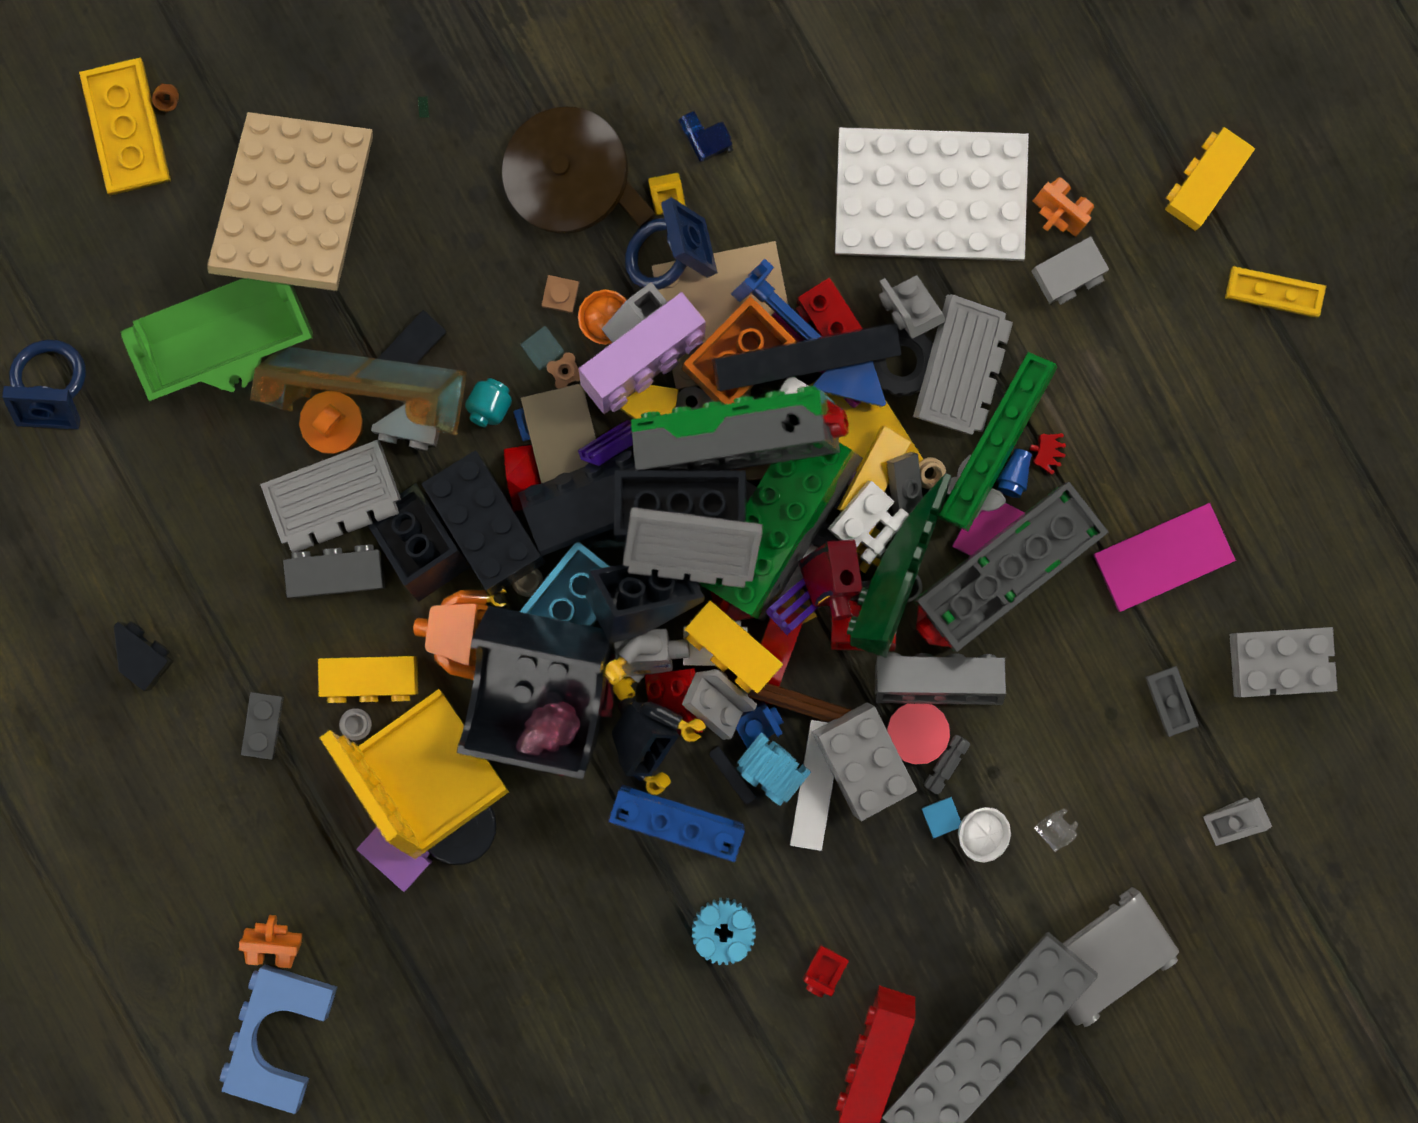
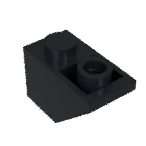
(139, 658)

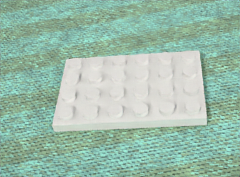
(931, 194)

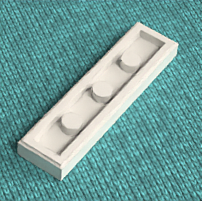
(813, 797)

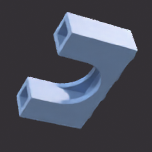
(248, 1072)

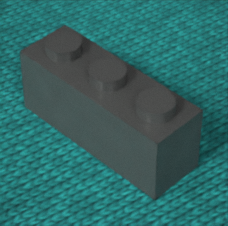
(334, 572)

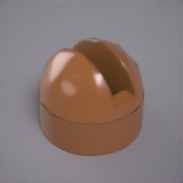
(158, 97)

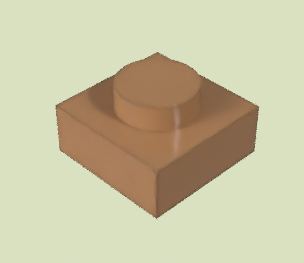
(560, 294)

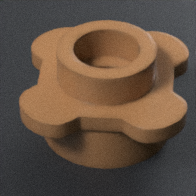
(556, 368)

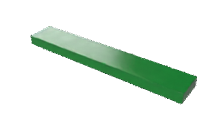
(998, 441)

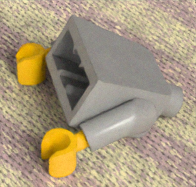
(643, 656)

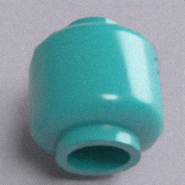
(488, 402)

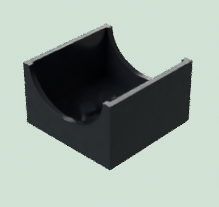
(524, 666)

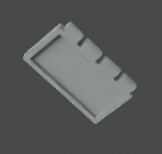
(961, 366)
(332, 493)
(691, 546)

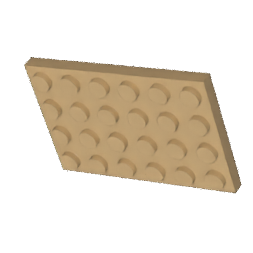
(291, 201)

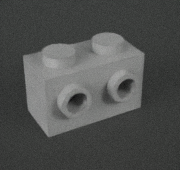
(1070, 271)

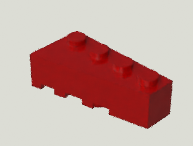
(878, 1057)

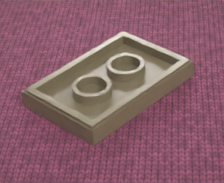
(557, 429)

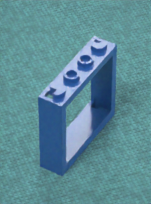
(677, 822)

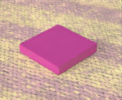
(985, 528)

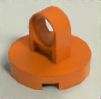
(331, 422)

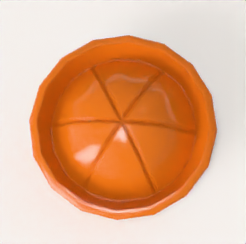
(596, 312)

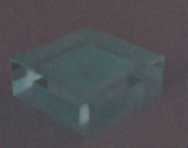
(542, 348)

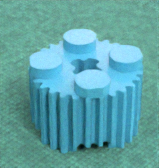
(773, 769)
(710, 944)

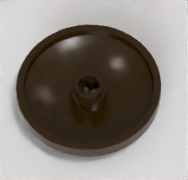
(565, 170)

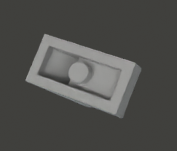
(1237, 821)

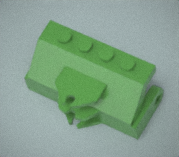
(215, 336)

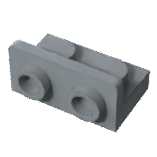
(911, 306)
(717, 702)

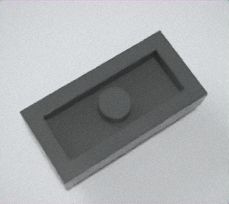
(1171, 701)
(262, 725)

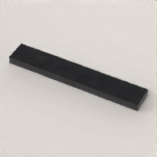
(806, 356)

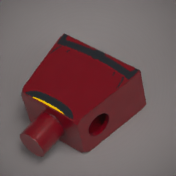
(833, 576)

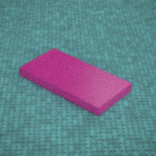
(1164, 557)

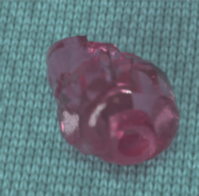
(549, 729)

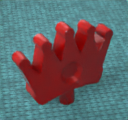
(1046, 451)

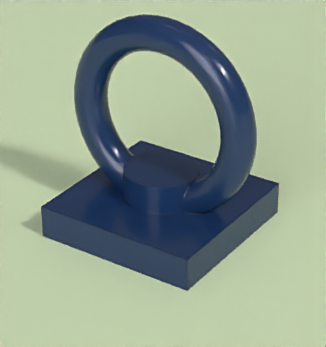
(687, 240)
(41, 404)

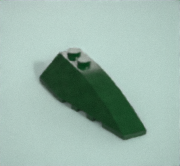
(895, 576)

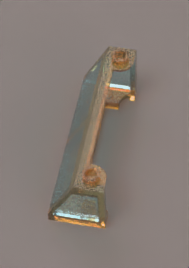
(430, 392)

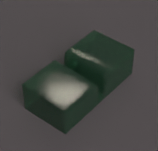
(423, 107)

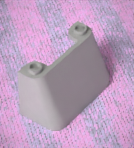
(1123, 949)

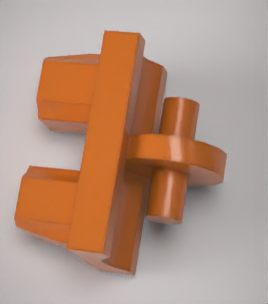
(1061, 210)
(270, 939)

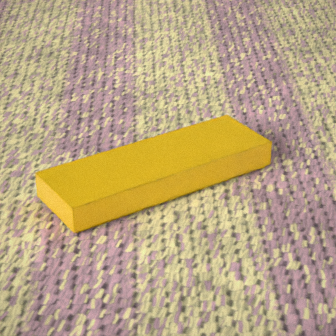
(1275, 292)
(874, 465)

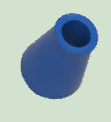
(1015, 474)

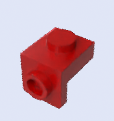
(824, 971)

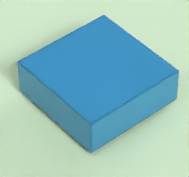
(941, 817)

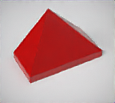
(520, 472)

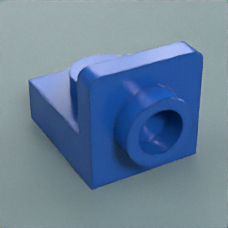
(758, 721)

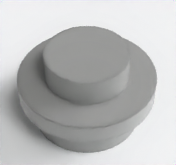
(355, 724)

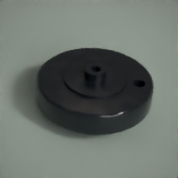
(468, 841)

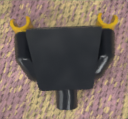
(645, 738)

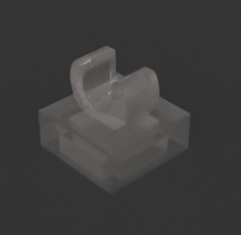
(1057, 830)

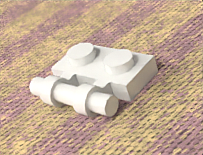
(862, 515)

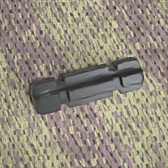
(947, 764)

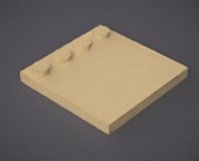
(713, 294)

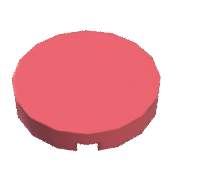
(919, 732)

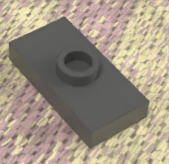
(905, 482)

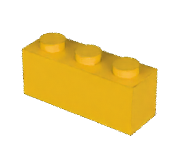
(1208, 178)
(732, 648)
(367, 678)

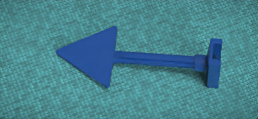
(852, 382)

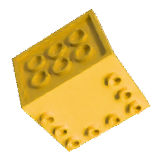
(415, 777)

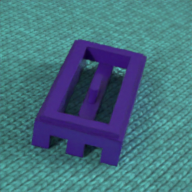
(608, 444)
(779, 619)

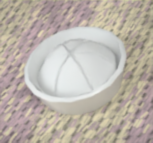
(984, 834)

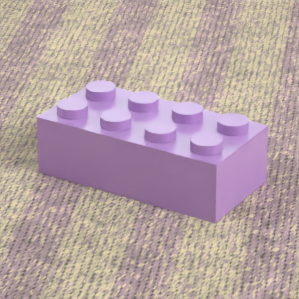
(643, 354)

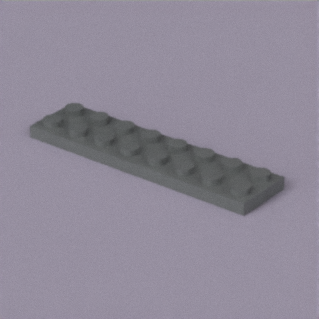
(995, 1037)

